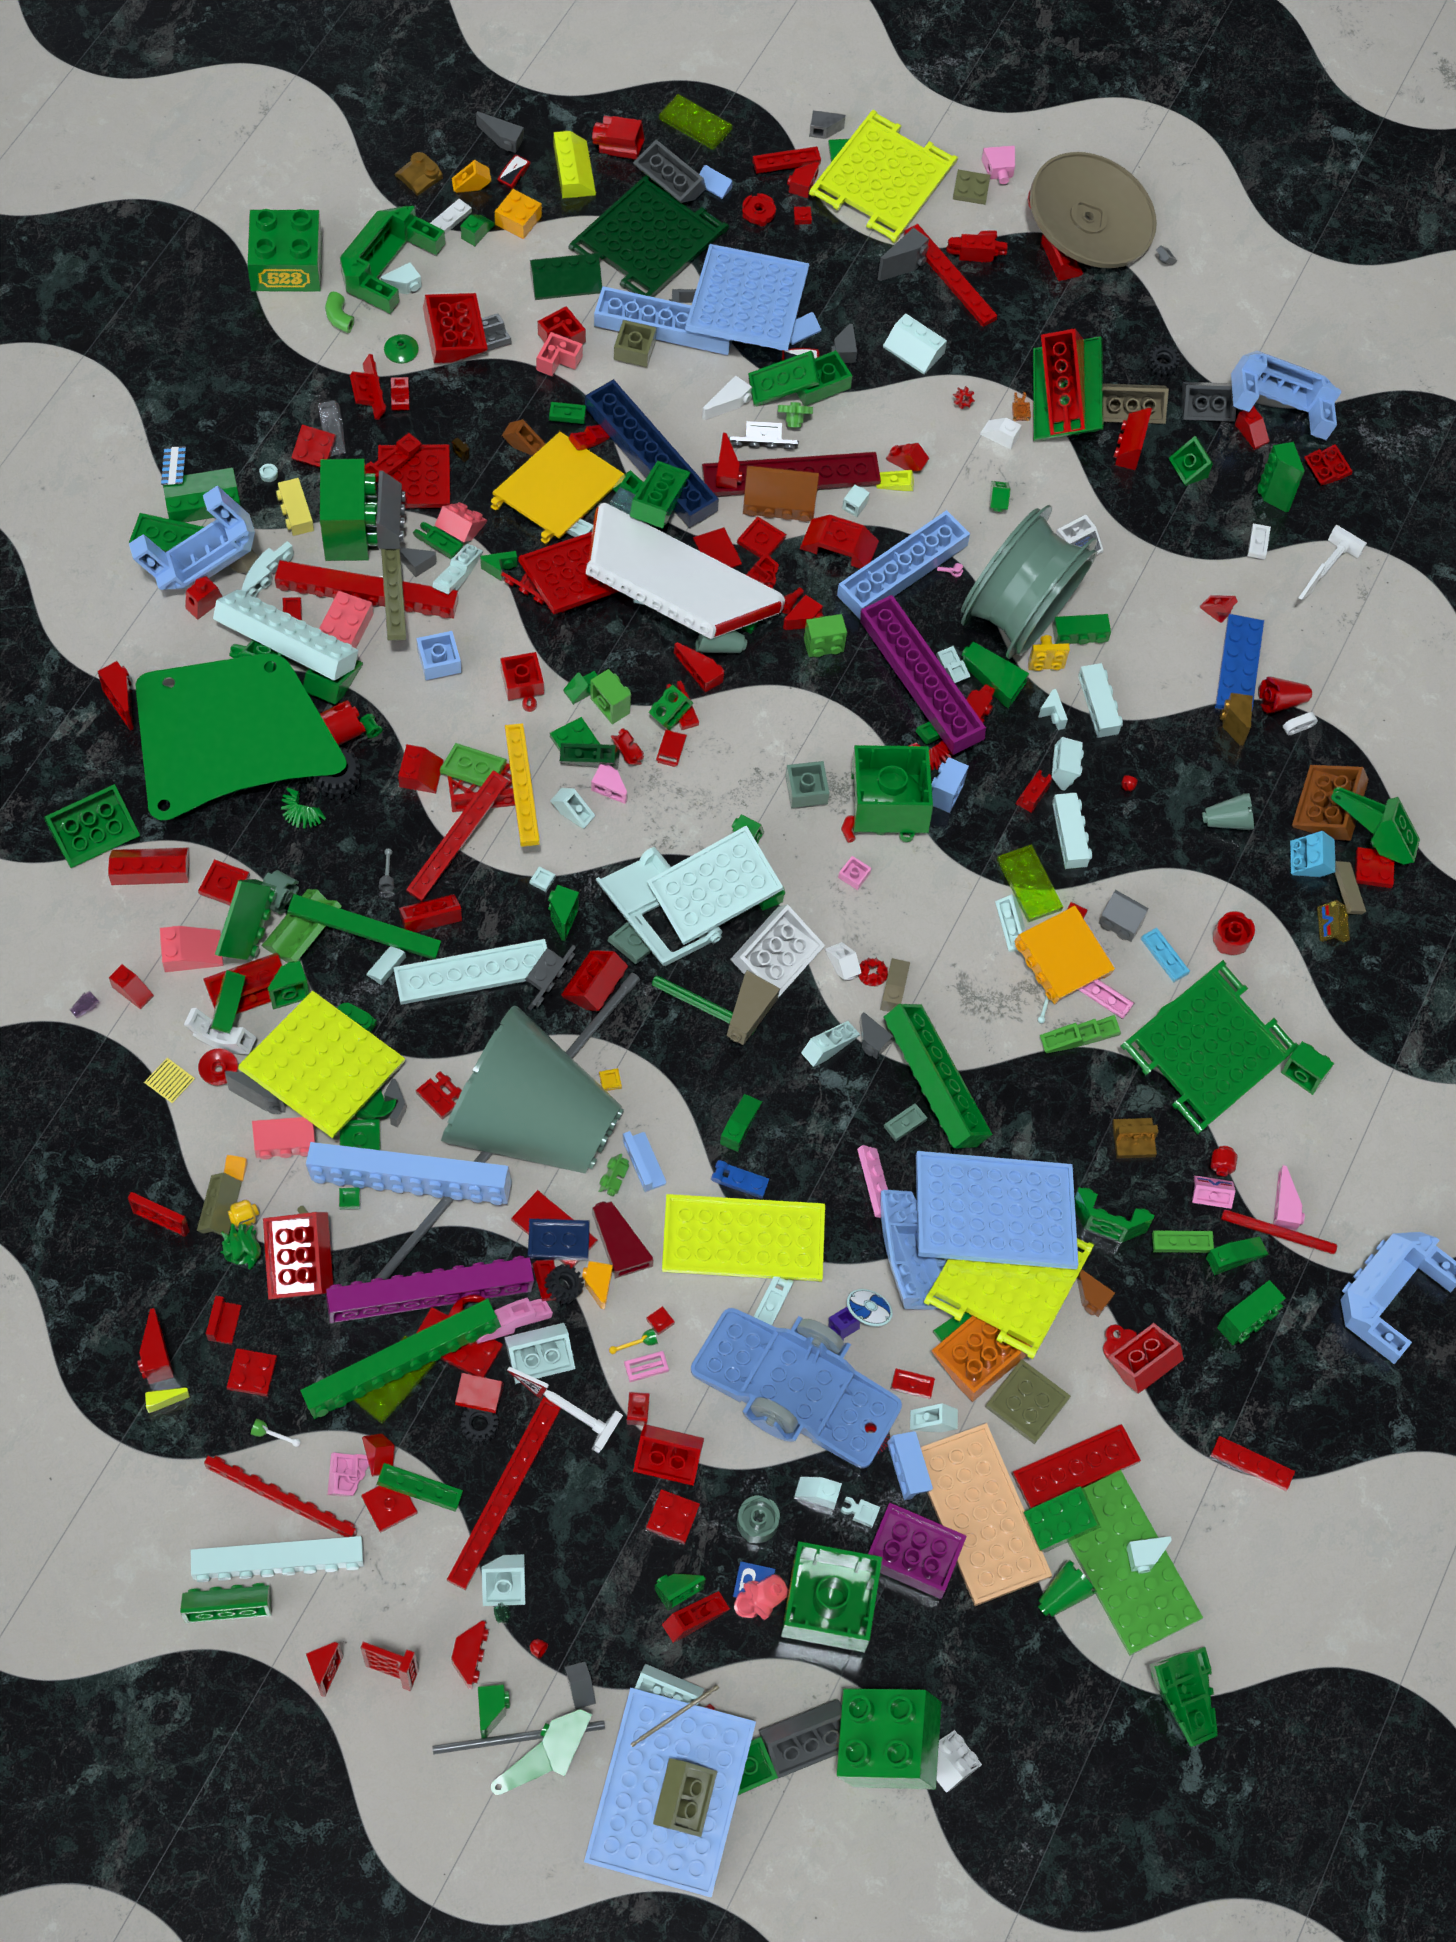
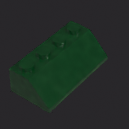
(566, 276)

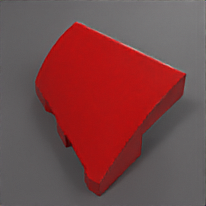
(764, 571)

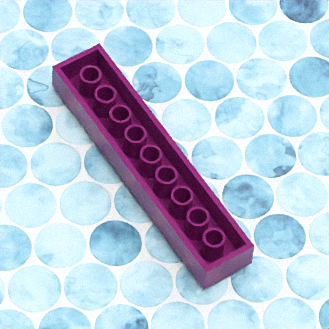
(922, 674)
(429, 1289)

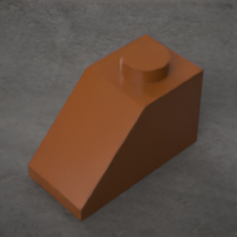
(522, 437)
(1093, 1294)

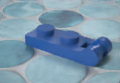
(740, 1179)

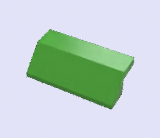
(295, 933)

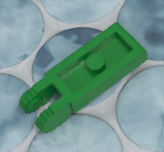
(438, 540)

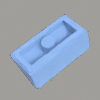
(716, 182)
(804, 328)

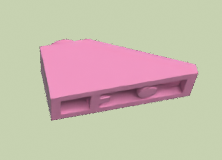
(1287, 1204)

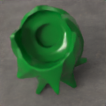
(241, 1246)

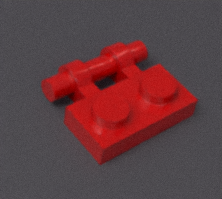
(436, 1098)

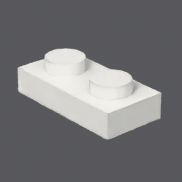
(1259, 541)

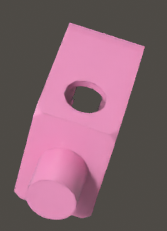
(999, 162)

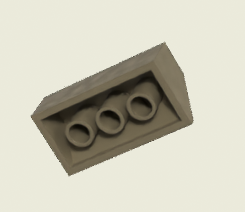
(1126, 398)

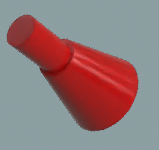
(790, 600)

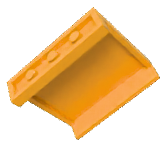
(1063, 954)

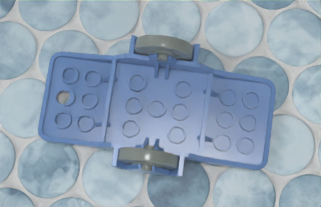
(797, 1384)

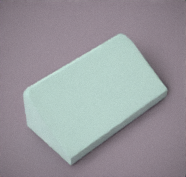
(384, 966)

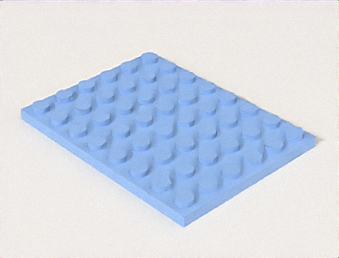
(747, 297)
(996, 1210)
(624, 1827)

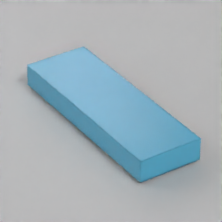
(1165, 955)

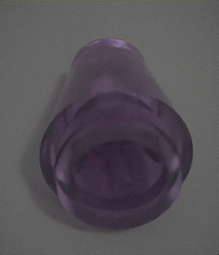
(84, 1004)

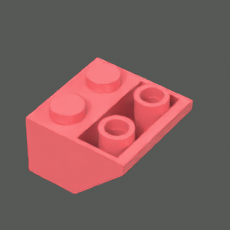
(460, 521)

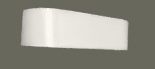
(1300, 723)

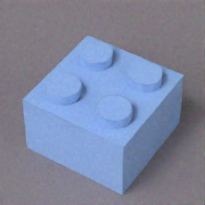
(438, 655)
(948, 784)

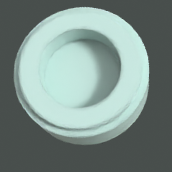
(268, 472)

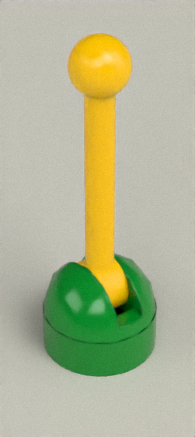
(648, 1338)

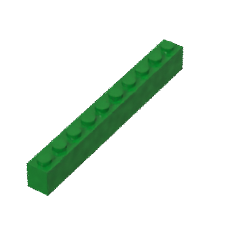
(400, 1358)

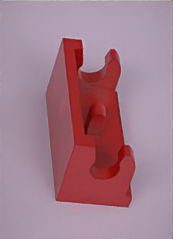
(1034, 791)

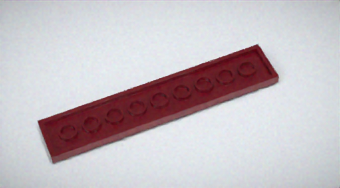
(833, 470)

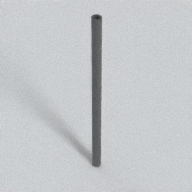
(504, 1739)

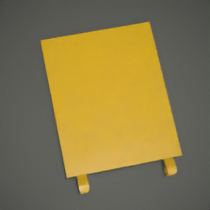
(557, 486)

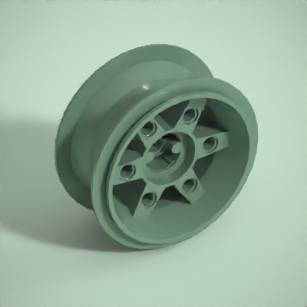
(1028, 581)

